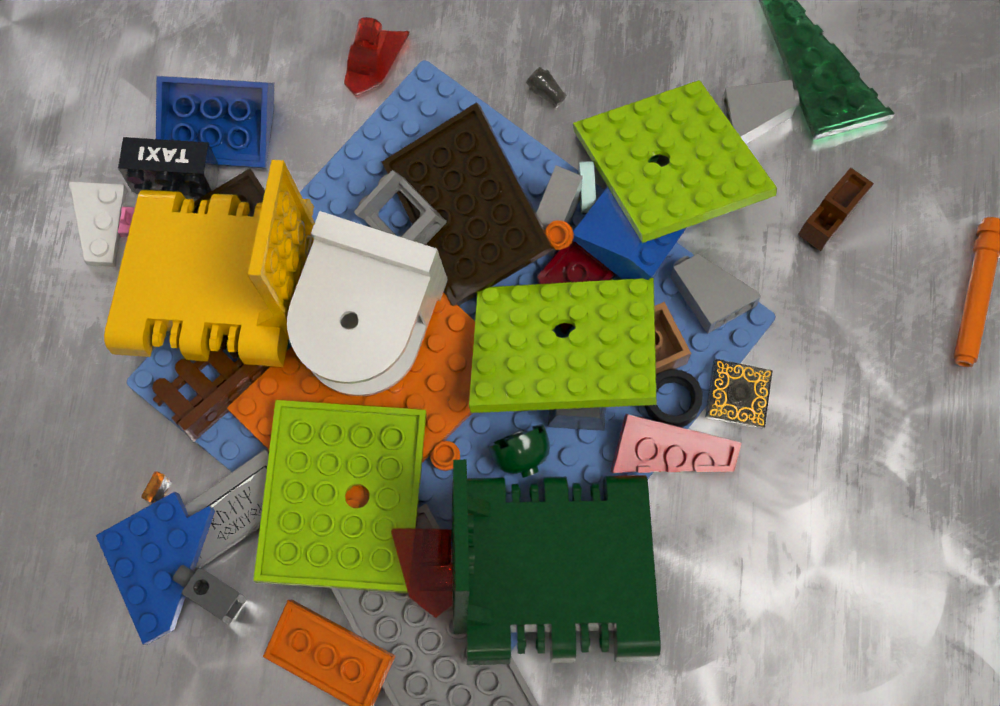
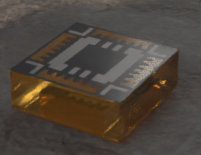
(156, 488)

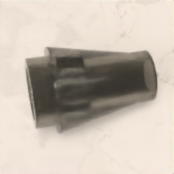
(546, 87)

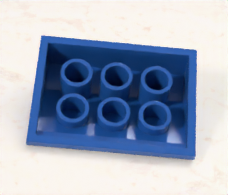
(225, 113)
(615, 244)

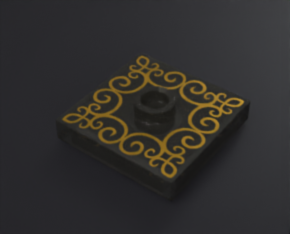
(739, 393)

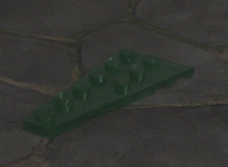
(827, 82)

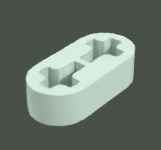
(588, 190)

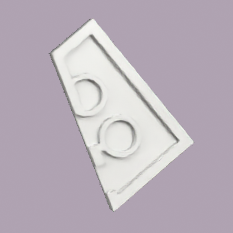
(98, 219)

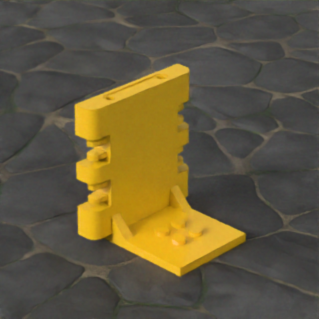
(212, 273)

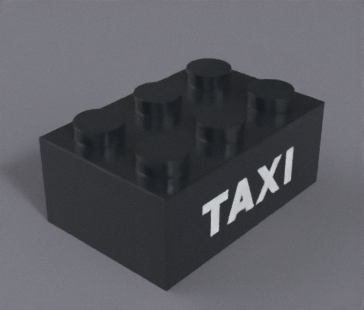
(168, 166)

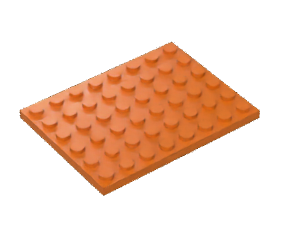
(434, 383)

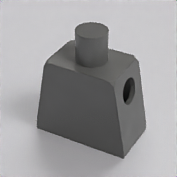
(578, 418)
(219, 599)

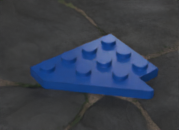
(145, 556)

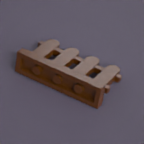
(212, 397)

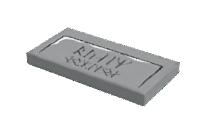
(236, 506)

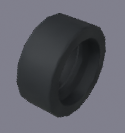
(691, 384)

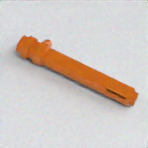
(979, 291)

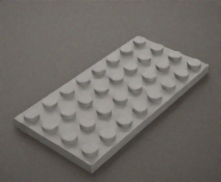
(429, 657)

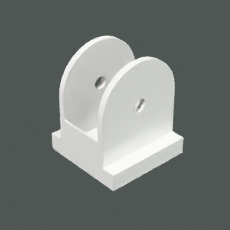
(362, 305)

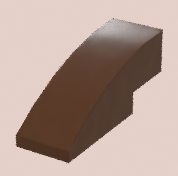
(835, 209)

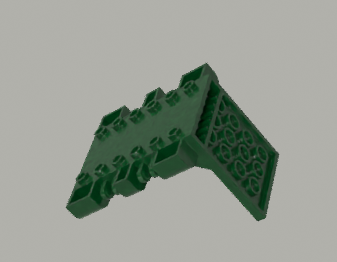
(553, 568)

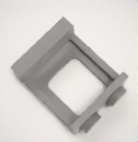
(422, 229)

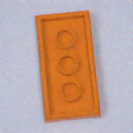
(328, 655)

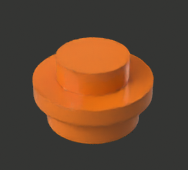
(560, 234)
(444, 454)

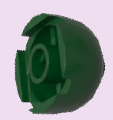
(521, 451)

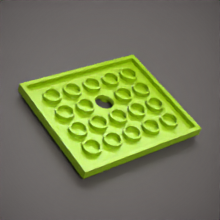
(707, 168)
(600, 364)
(312, 462)

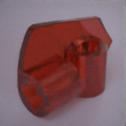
(371, 55)
(426, 566)

